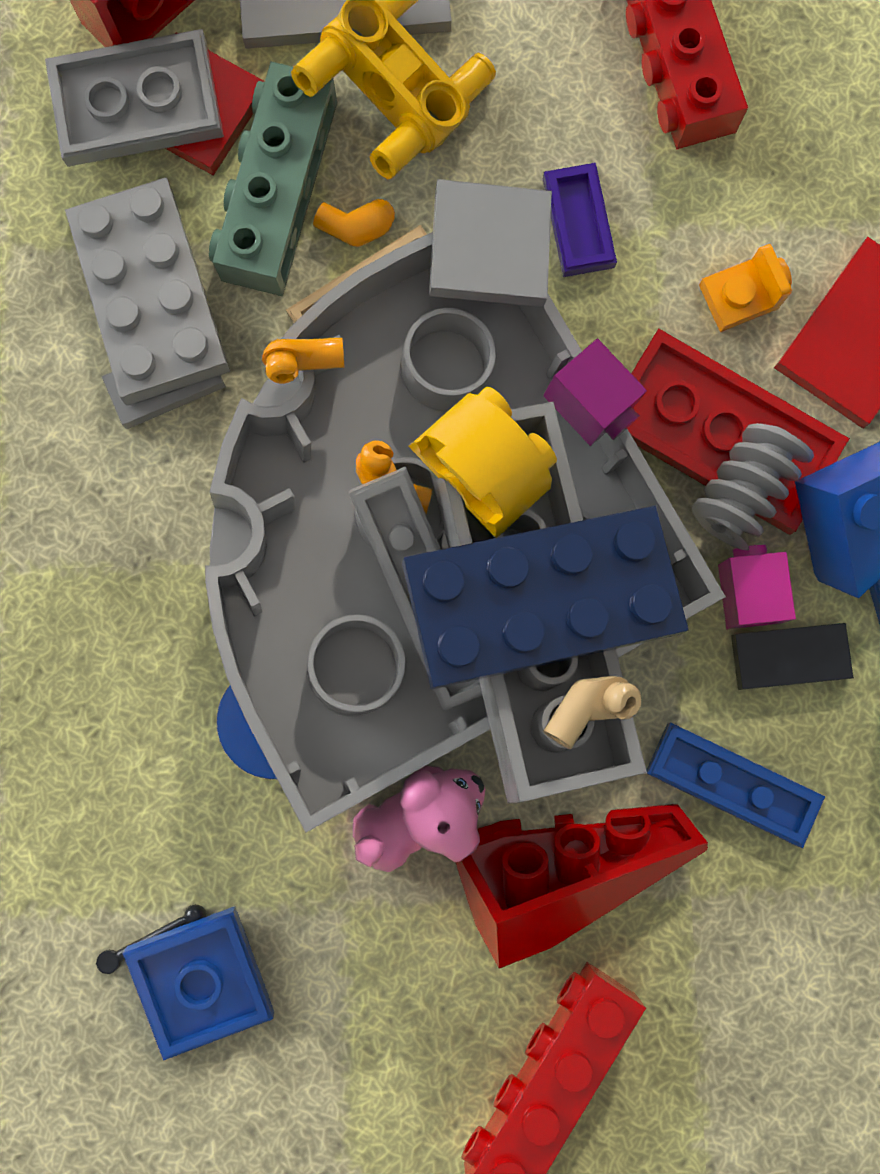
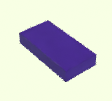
(580, 220)

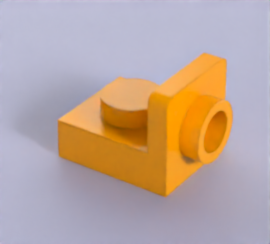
(747, 289)

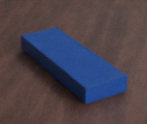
(735, 785)

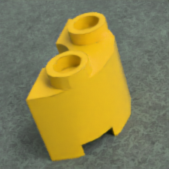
(488, 459)

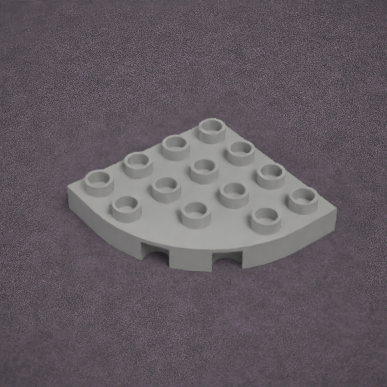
(291, 572)

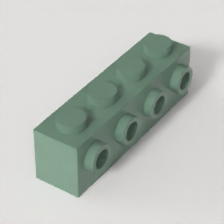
(273, 182)

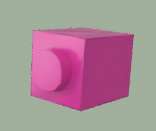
(756, 588)

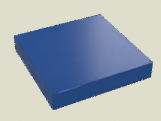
(199, 983)

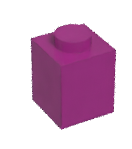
(595, 394)

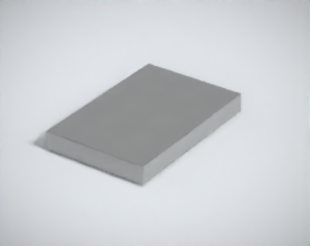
(134, 98)

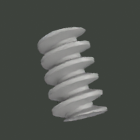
(748, 480)

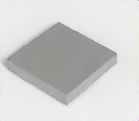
(490, 243)

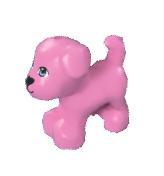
(431, 812)

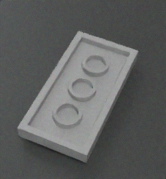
(146, 292)

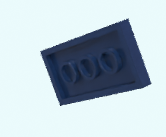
(543, 596)

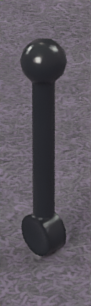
(110, 960)

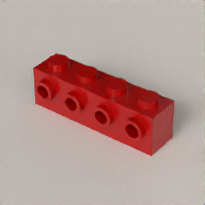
(689, 68)
(558, 1077)

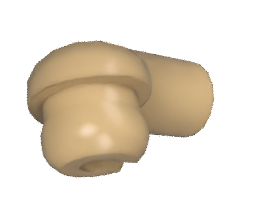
(590, 701)

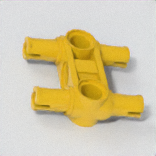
(395, 78)

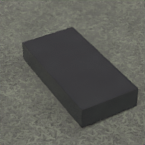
(792, 656)

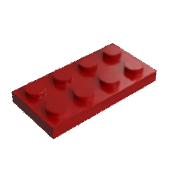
(701, 409)

